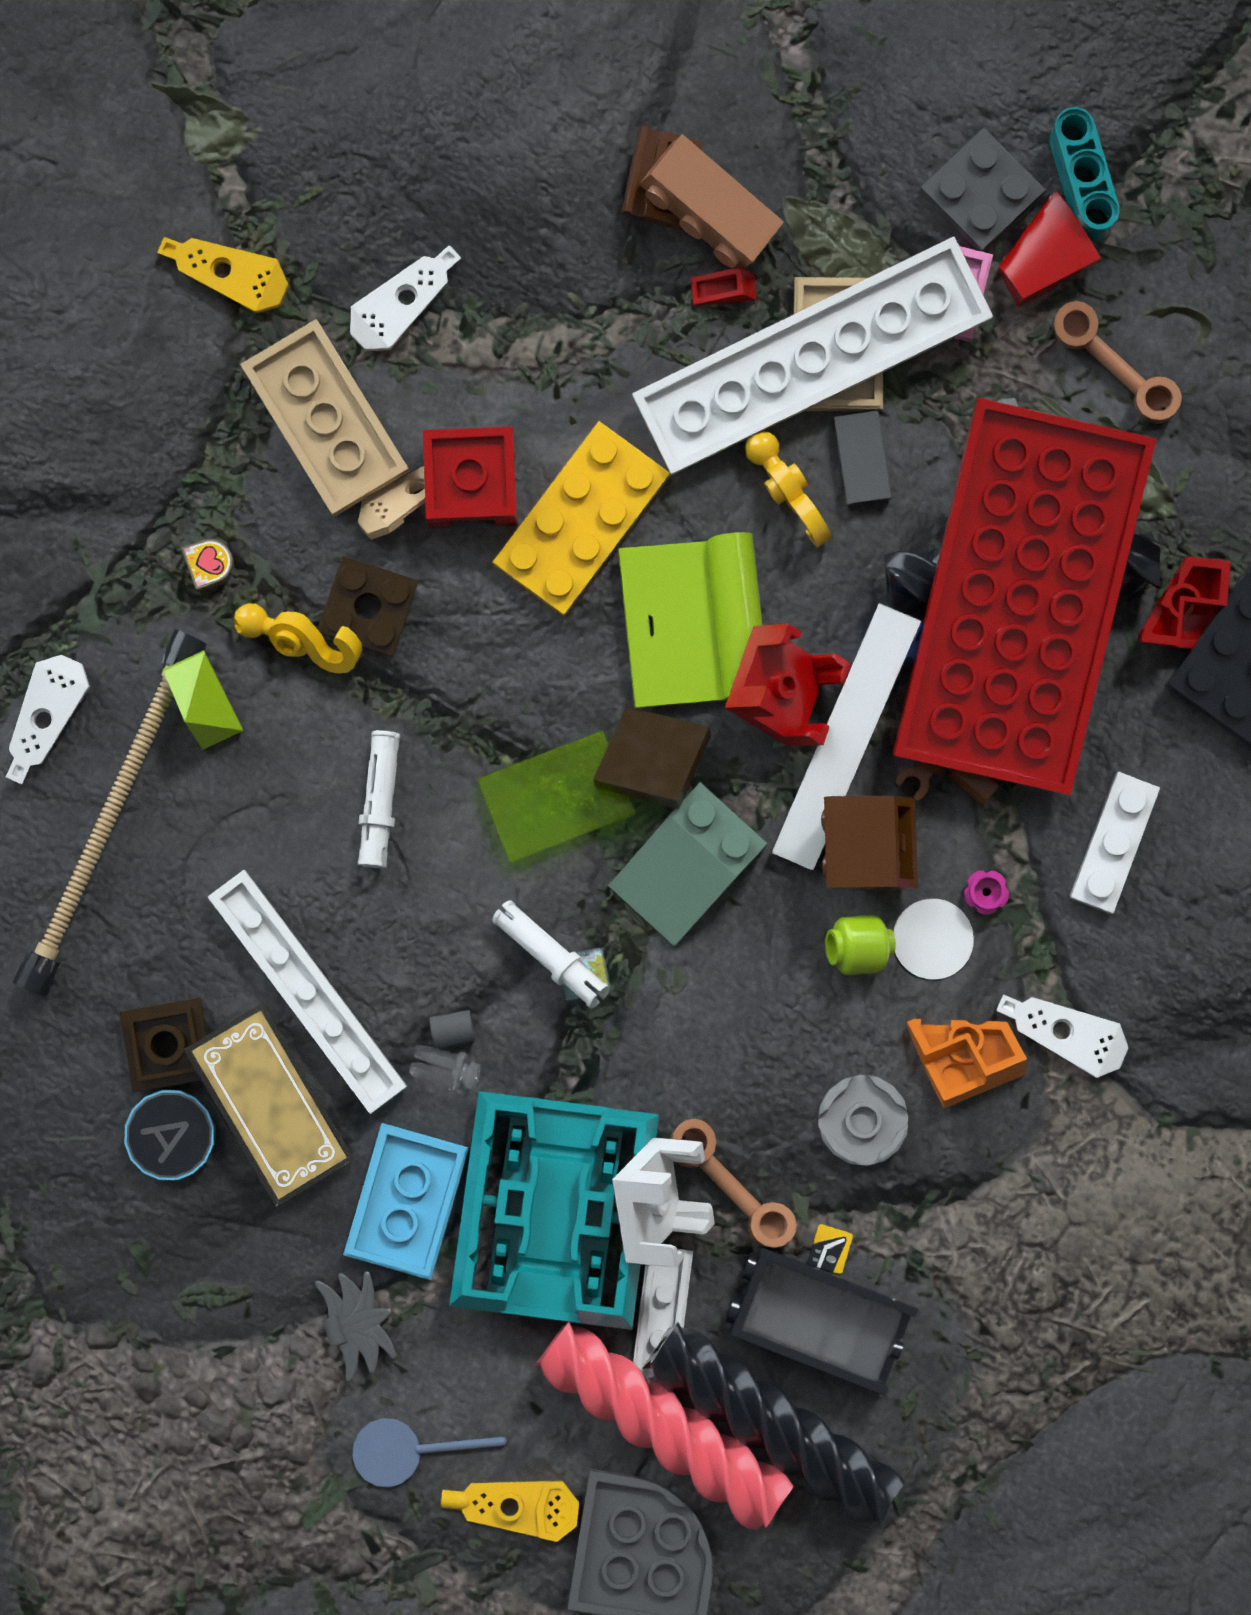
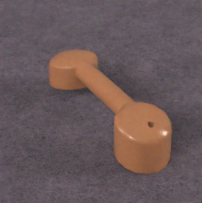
(1077, 327)
(768, 1224)

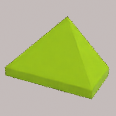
(202, 700)

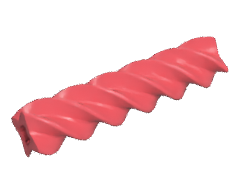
(654, 1418)

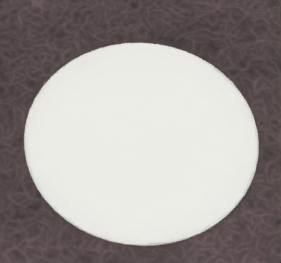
(933, 939)

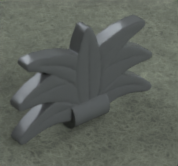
(355, 1323)

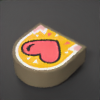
(208, 563)

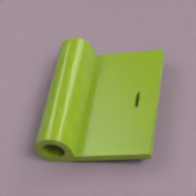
(701, 616)

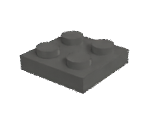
(982, 190)

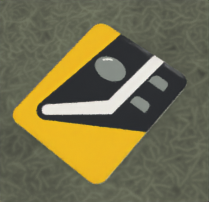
(830, 1248)

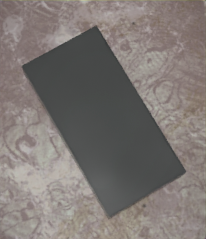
(862, 458)

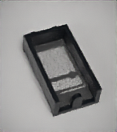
(819, 1319)

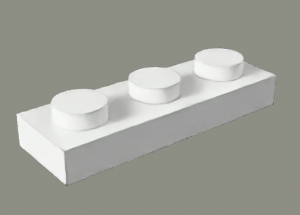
(1114, 843)

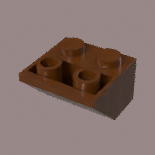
(870, 843)

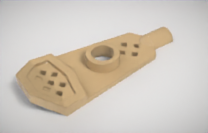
(390, 505)

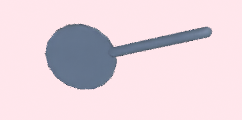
(389, 1451)

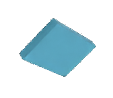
(406, 1201)

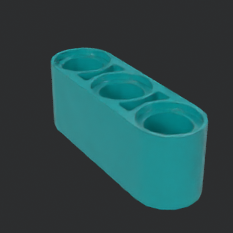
(1090, 155)

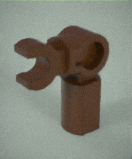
(975, 785)

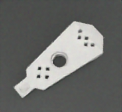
(388, 310)
(45, 697)
(1083, 1036)

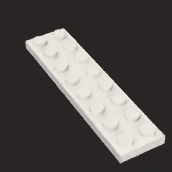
(812, 355)

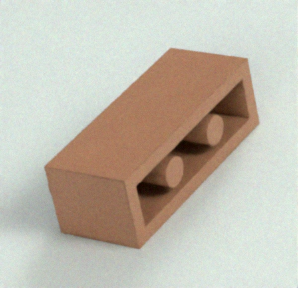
(710, 203)

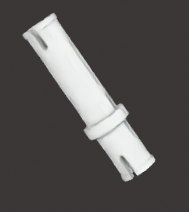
(377, 818)
(564, 966)

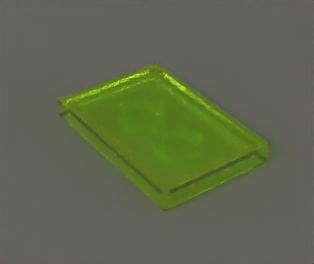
(552, 798)

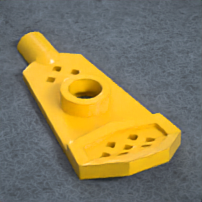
(243, 277)
(532, 1503)

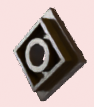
(358, 580)
(140, 1030)

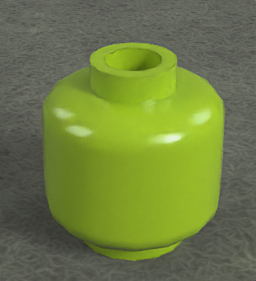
(859, 944)

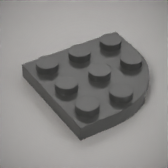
(639, 1551)

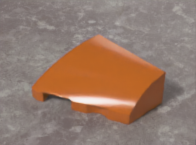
(967, 1057)

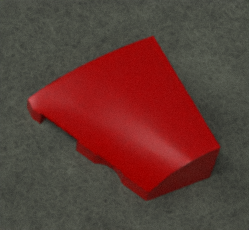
(1047, 253)
(1188, 603)

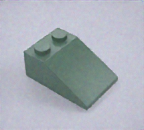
(687, 864)

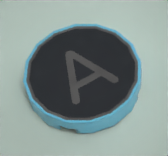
(170, 1135)

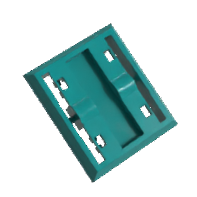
(549, 1210)

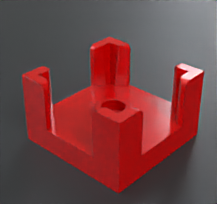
(470, 476)
(781, 683)

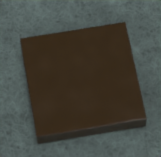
(652, 757)

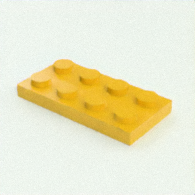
(581, 519)

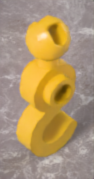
(787, 484)
(296, 635)

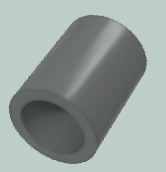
(452, 1029)

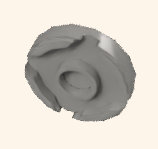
(863, 1120)

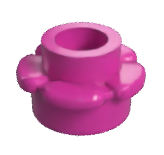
(986, 904)

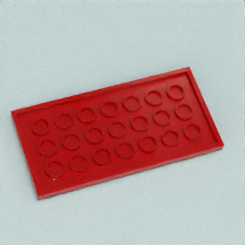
(1024, 596)

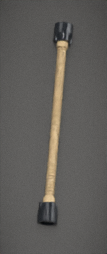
(39, 966)

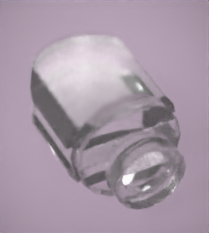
(453, 1079)

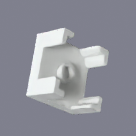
(651, 1205)

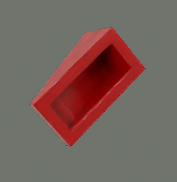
(724, 287)

